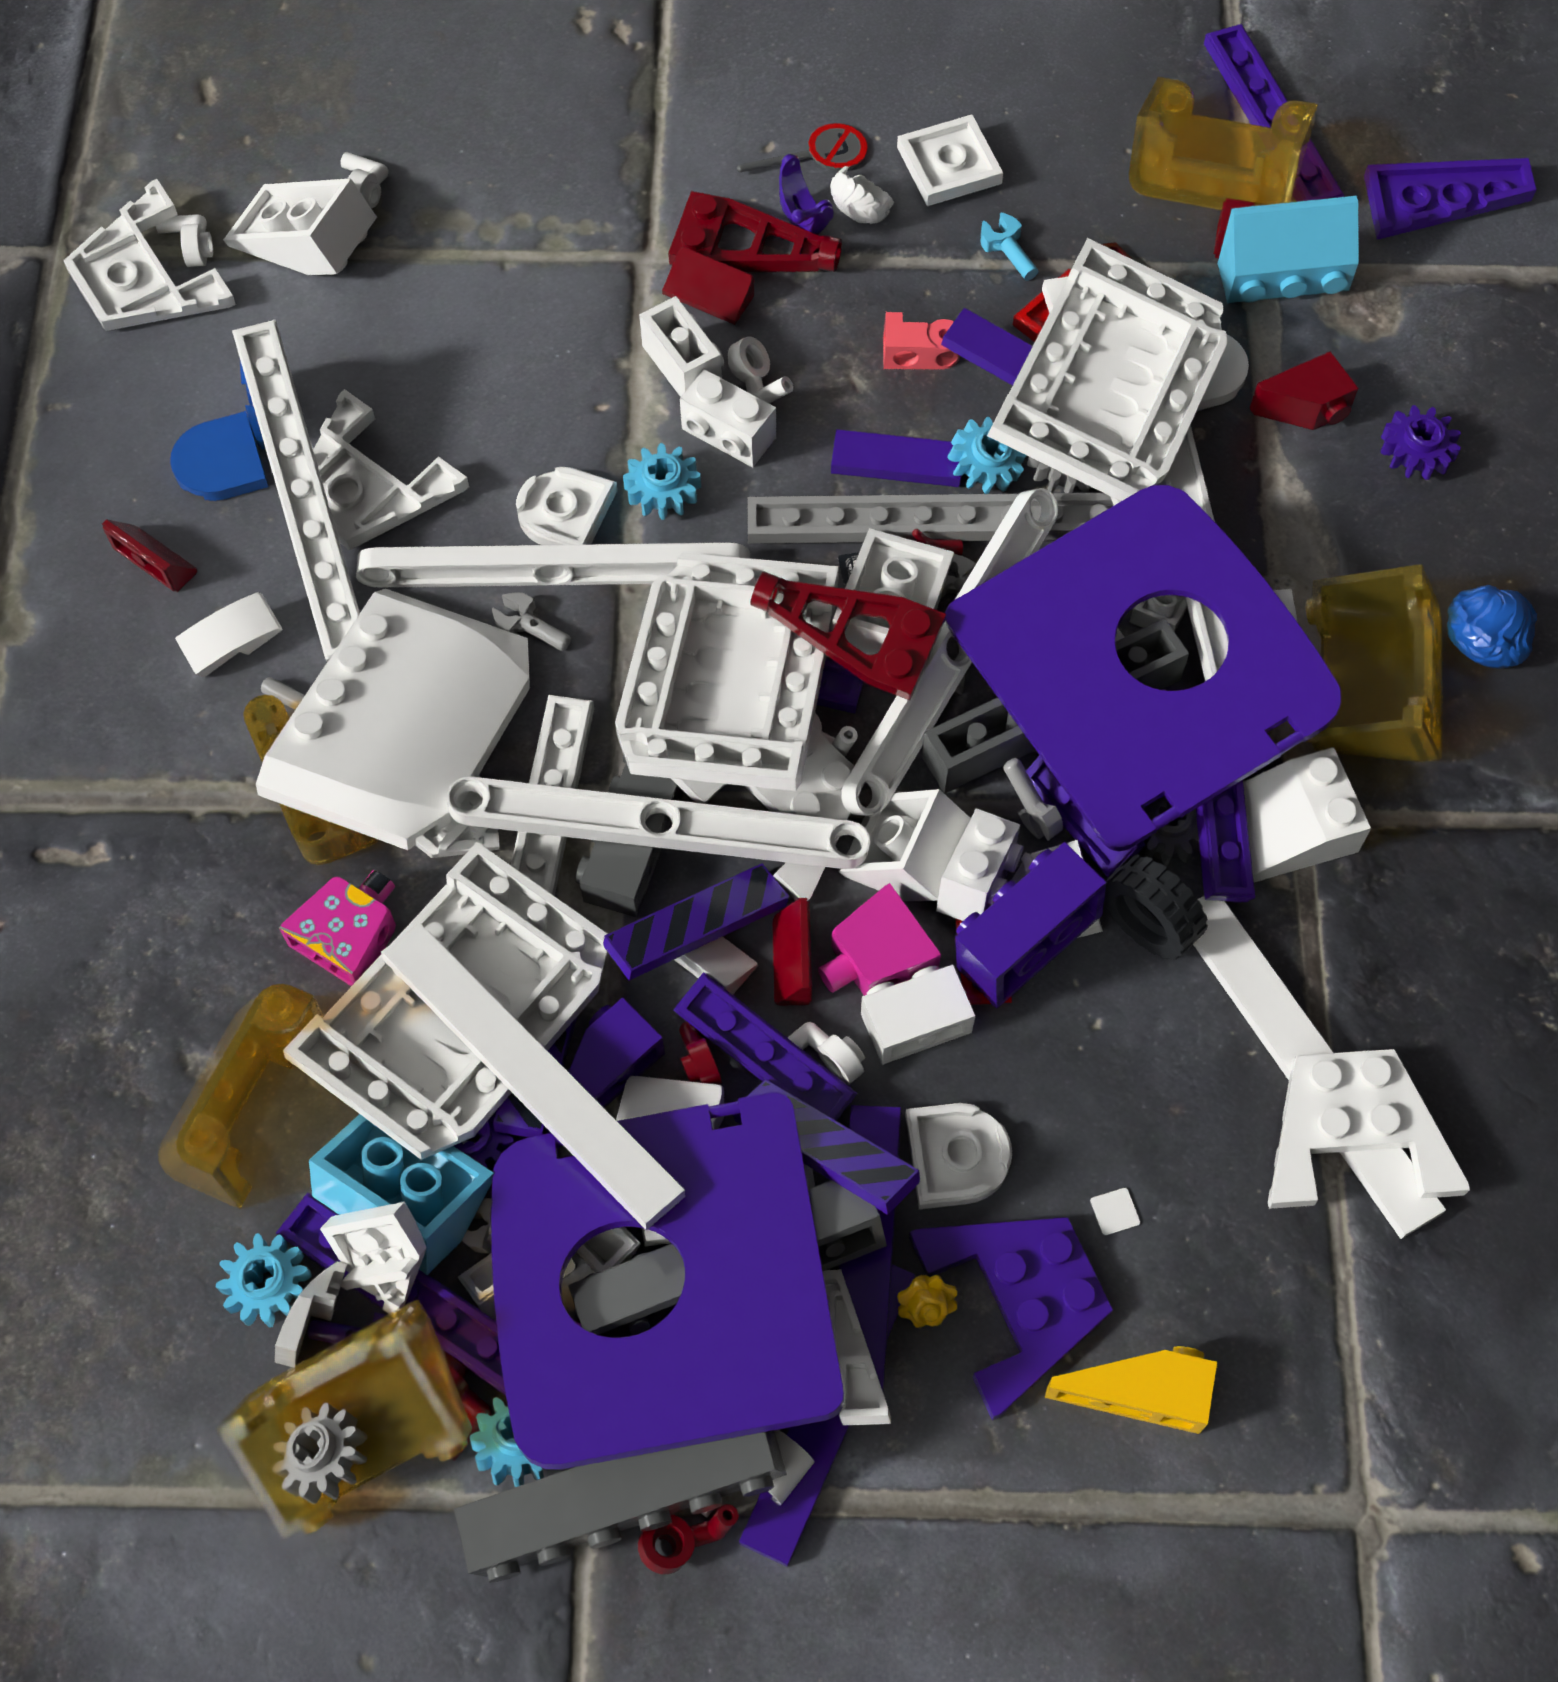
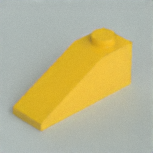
(1153, 1388)

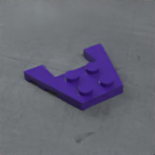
(1039, 1286)

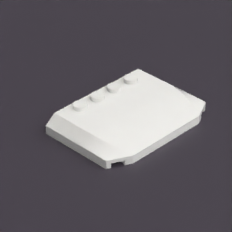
(1116, 355)
(719, 682)
(398, 719)
(400, 1061)

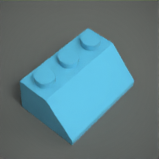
(1290, 249)
(372, 1170)

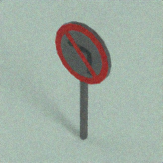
(828, 146)

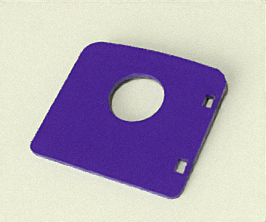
(1112, 742)
(753, 1321)

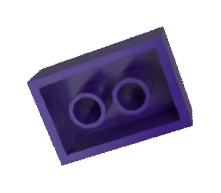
(1029, 923)

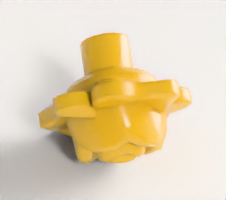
(927, 1301)

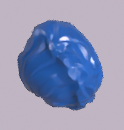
(1492, 626)

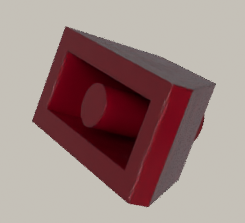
(1307, 394)

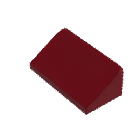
(709, 285)
(149, 554)
(792, 955)

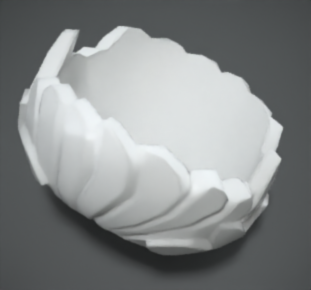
(860, 198)

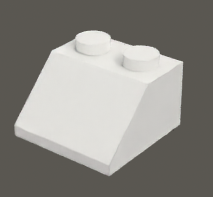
(910, 844)

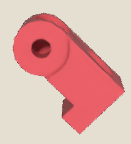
(916, 344)

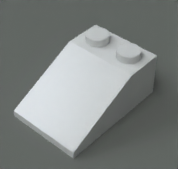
(304, 225)
(893, 568)
(1302, 815)

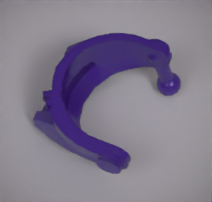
(794, 191)

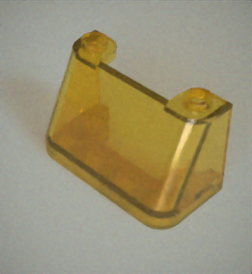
(1212, 158)
(1387, 657)
(198, 1141)
(382, 1375)

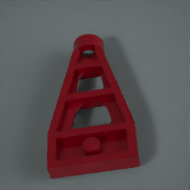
(709, 214)
(904, 649)

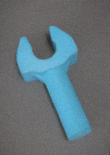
(1007, 243)

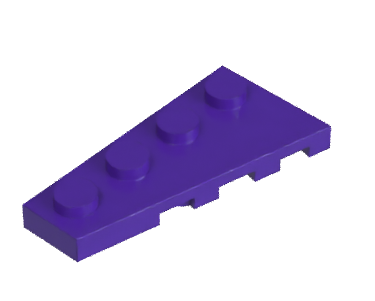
(1433, 193)

